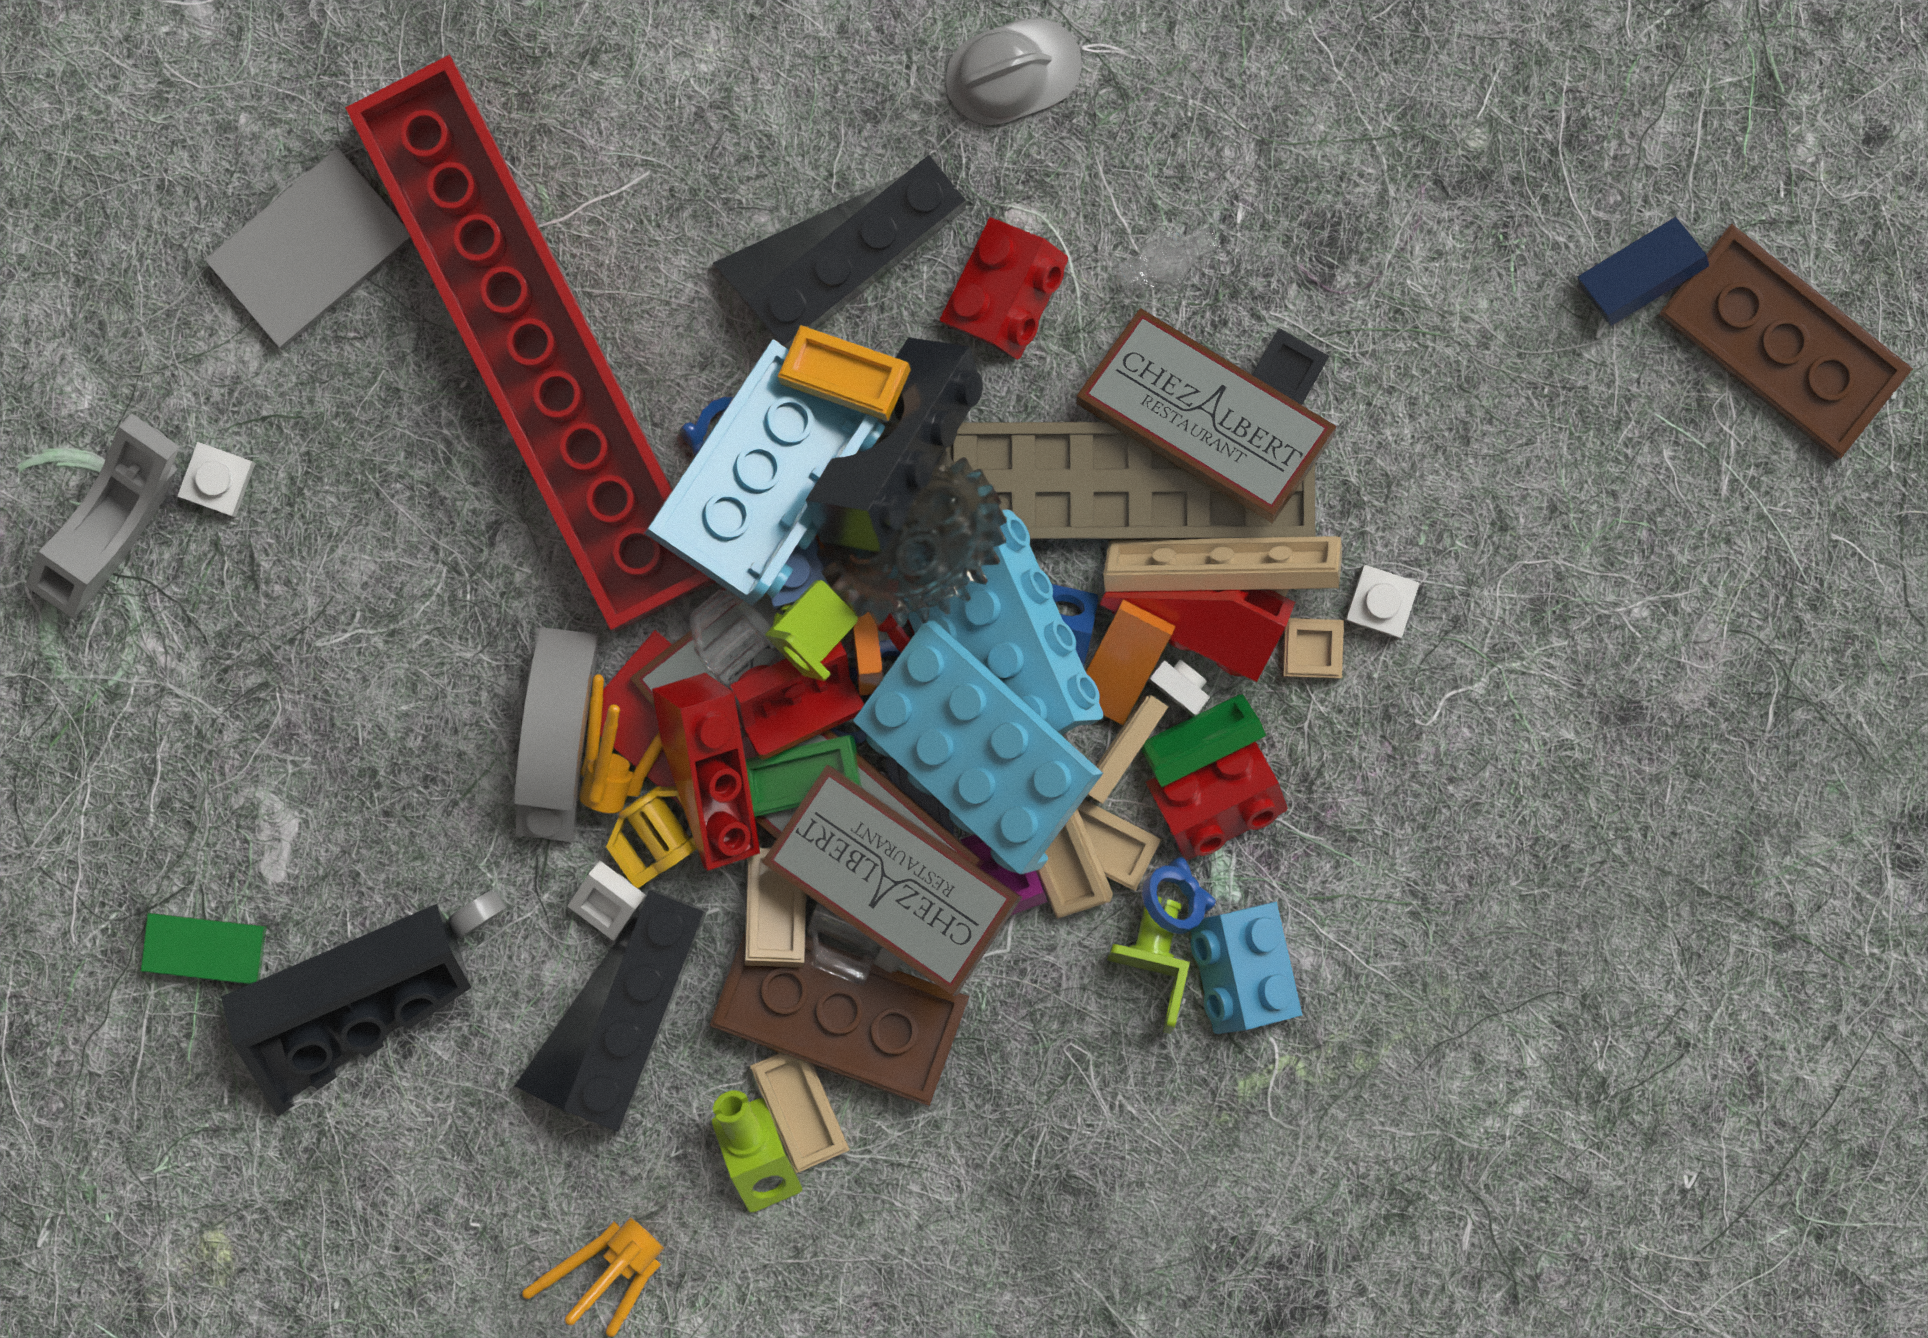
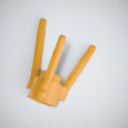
(605, 773)
(629, 1251)

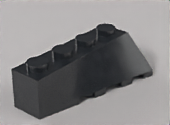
(838, 254)
(343, 1003)
(611, 1028)

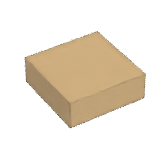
(1313, 648)

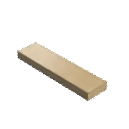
(1223, 564)

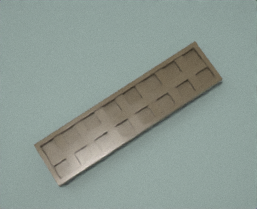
(1108, 486)

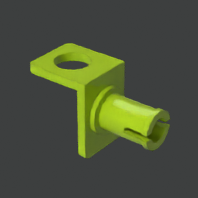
(811, 629)
(1153, 954)
(752, 1149)

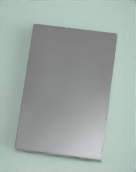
(309, 248)

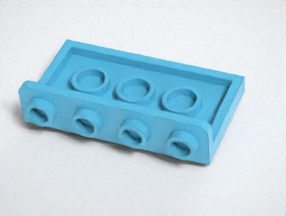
(749, 482)
(1021, 634)
(977, 748)

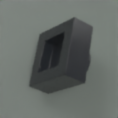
(1290, 366)

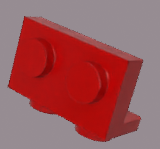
(1005, 287)
(786, 708)
(1219, 801)

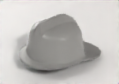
(1013, 71)

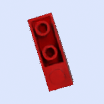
(1224, 625)
(708, 766)

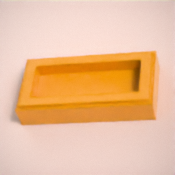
(844, 373)

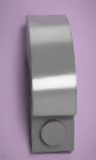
(108, 520)
(554, 734)

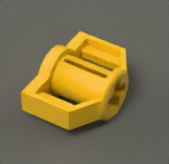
(658, 831)

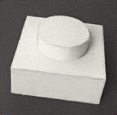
(216, 479)
(1382, 601)
(1181, 685)
(607, 900)

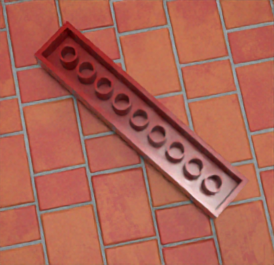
(526, 337)

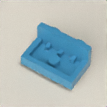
(1245, 969)

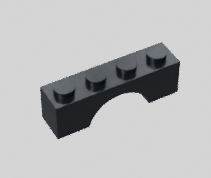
(868, 494)

